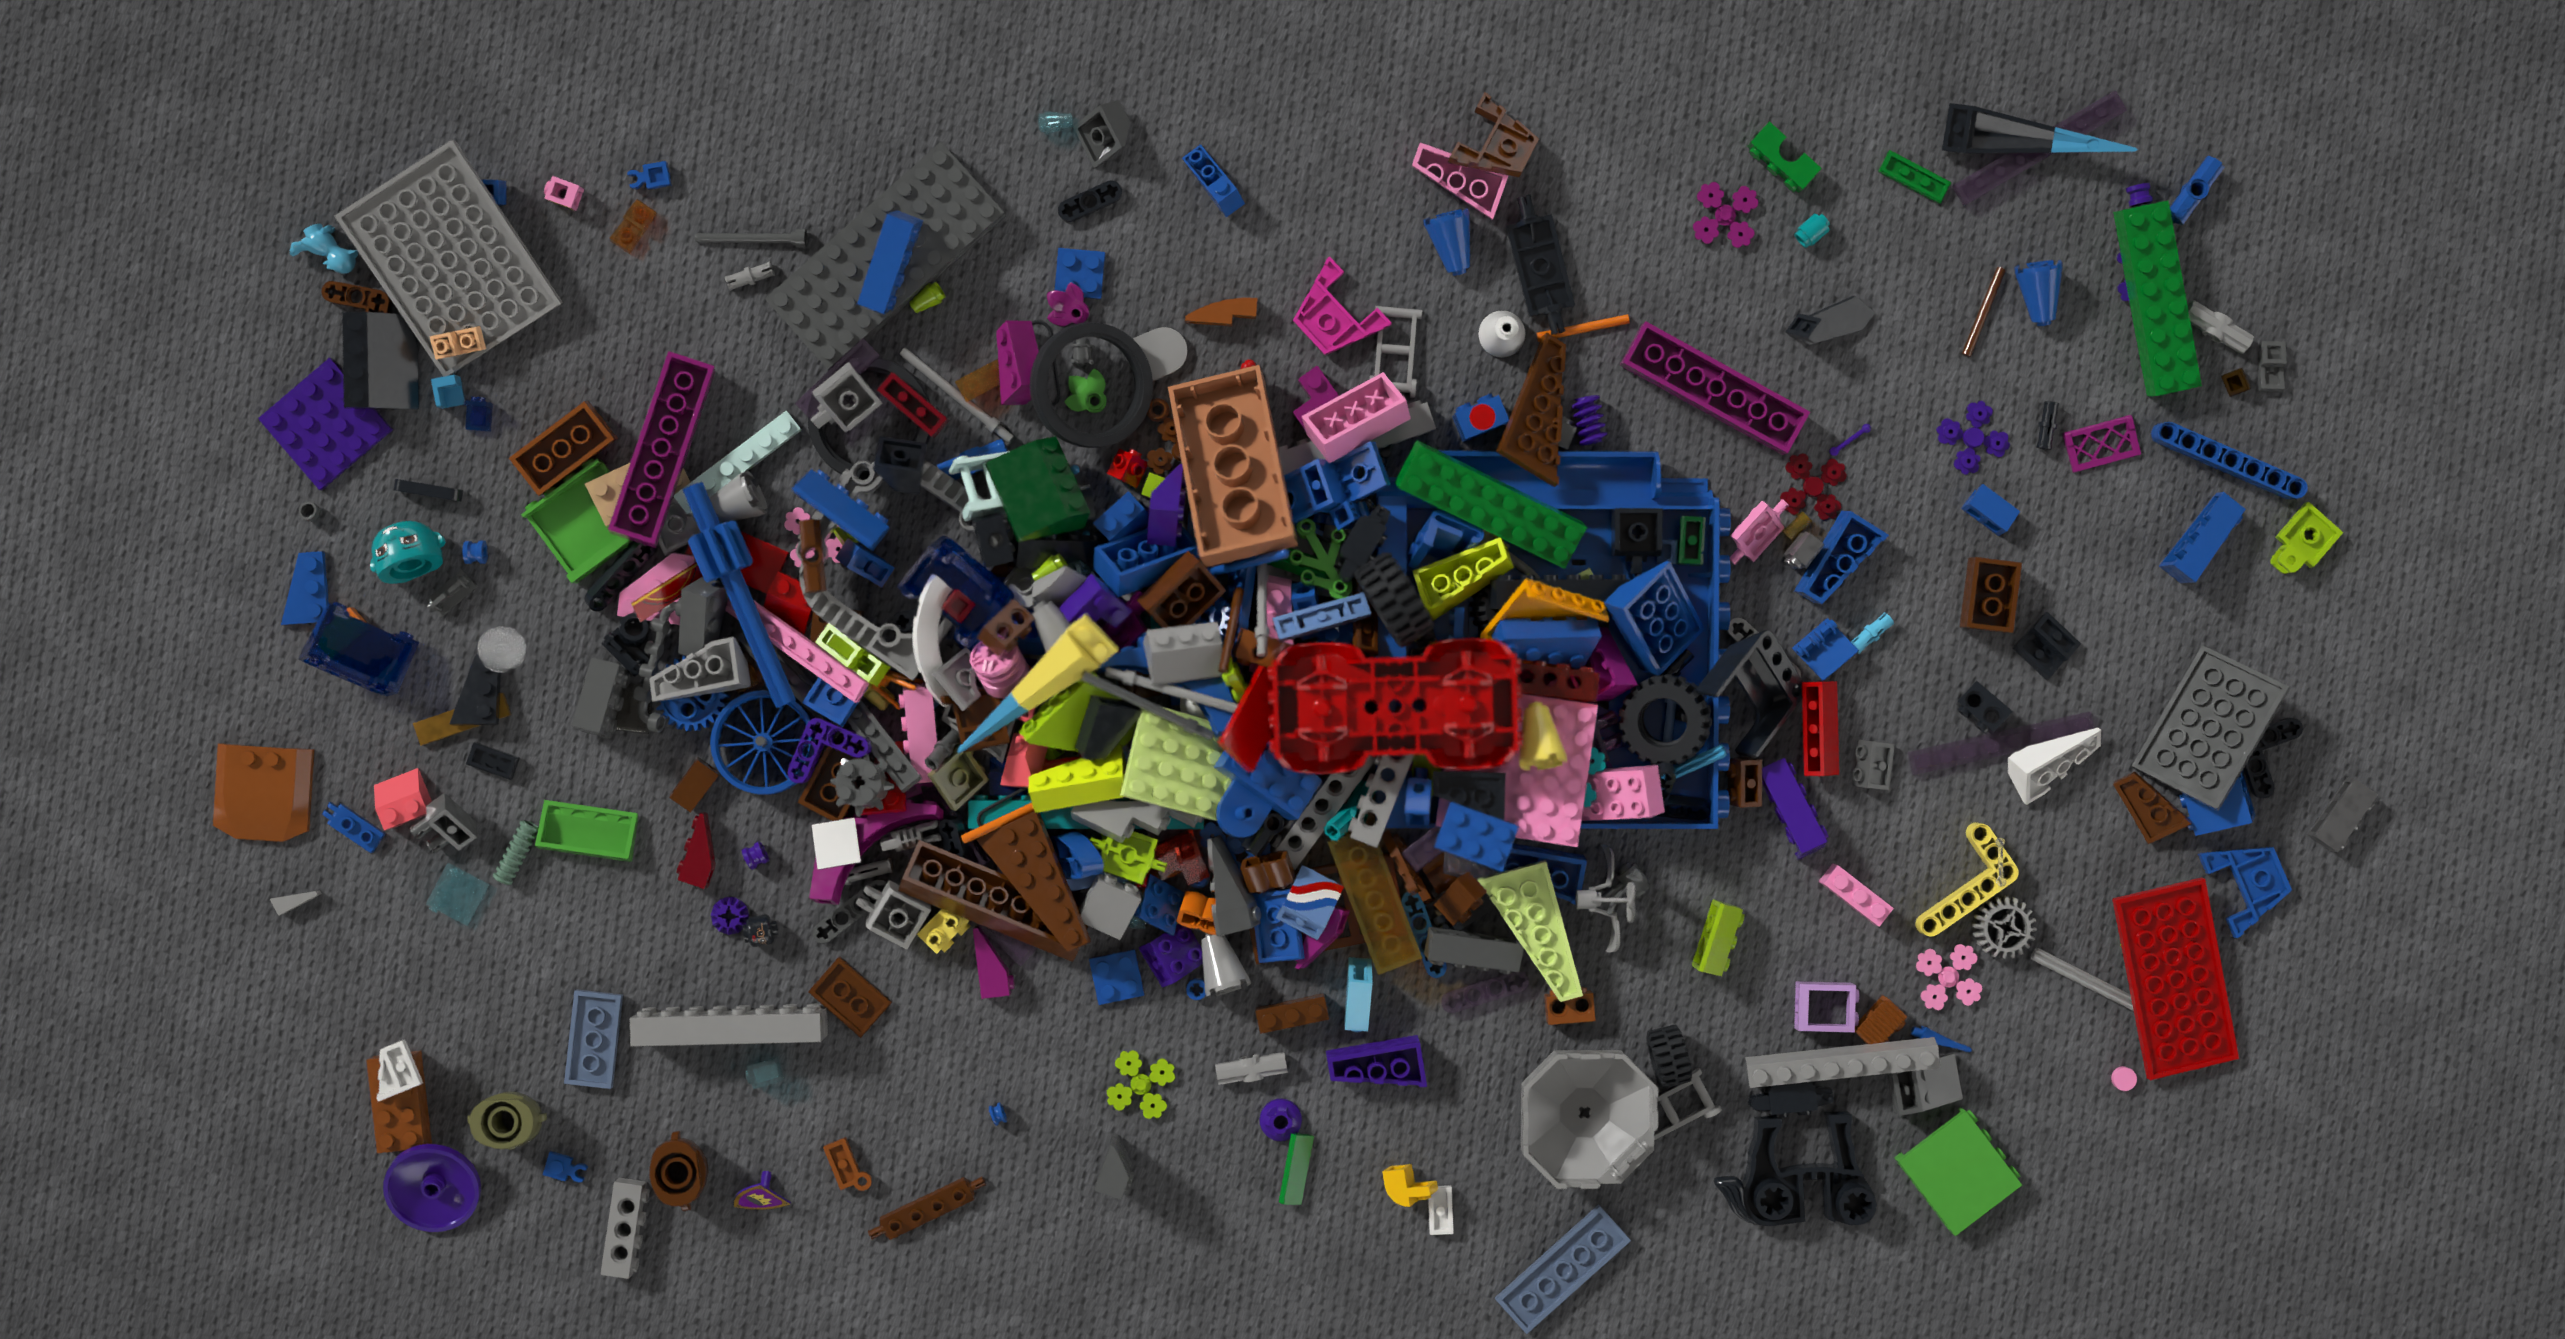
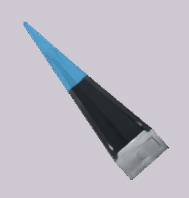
(1986, 131)

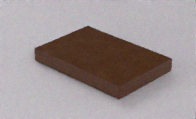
(850, 997)

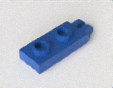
(354, 826)

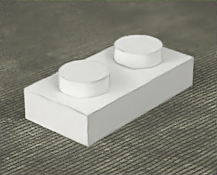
(1441, 1211)

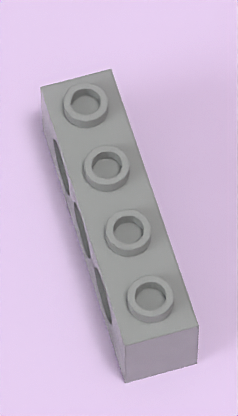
(614, 1263)

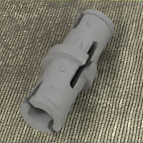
(749, 276)

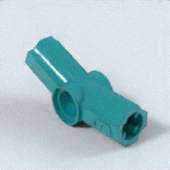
(1339, 824)

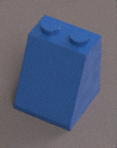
(1123, 518)
(2234, 812)

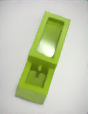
(853, 655)

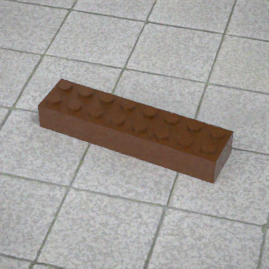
(977, 896)

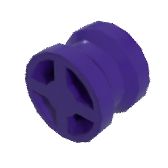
(2139, 194)
(755, 855)

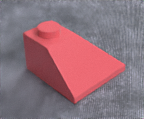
(1022, 762)

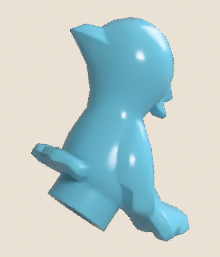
(322, 243)

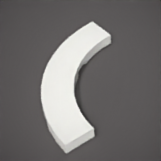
(926, 634)

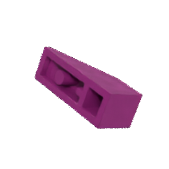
(992, 971)

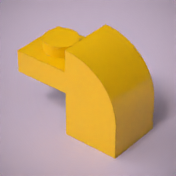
(1402, 1187)

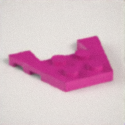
(1327, 320)

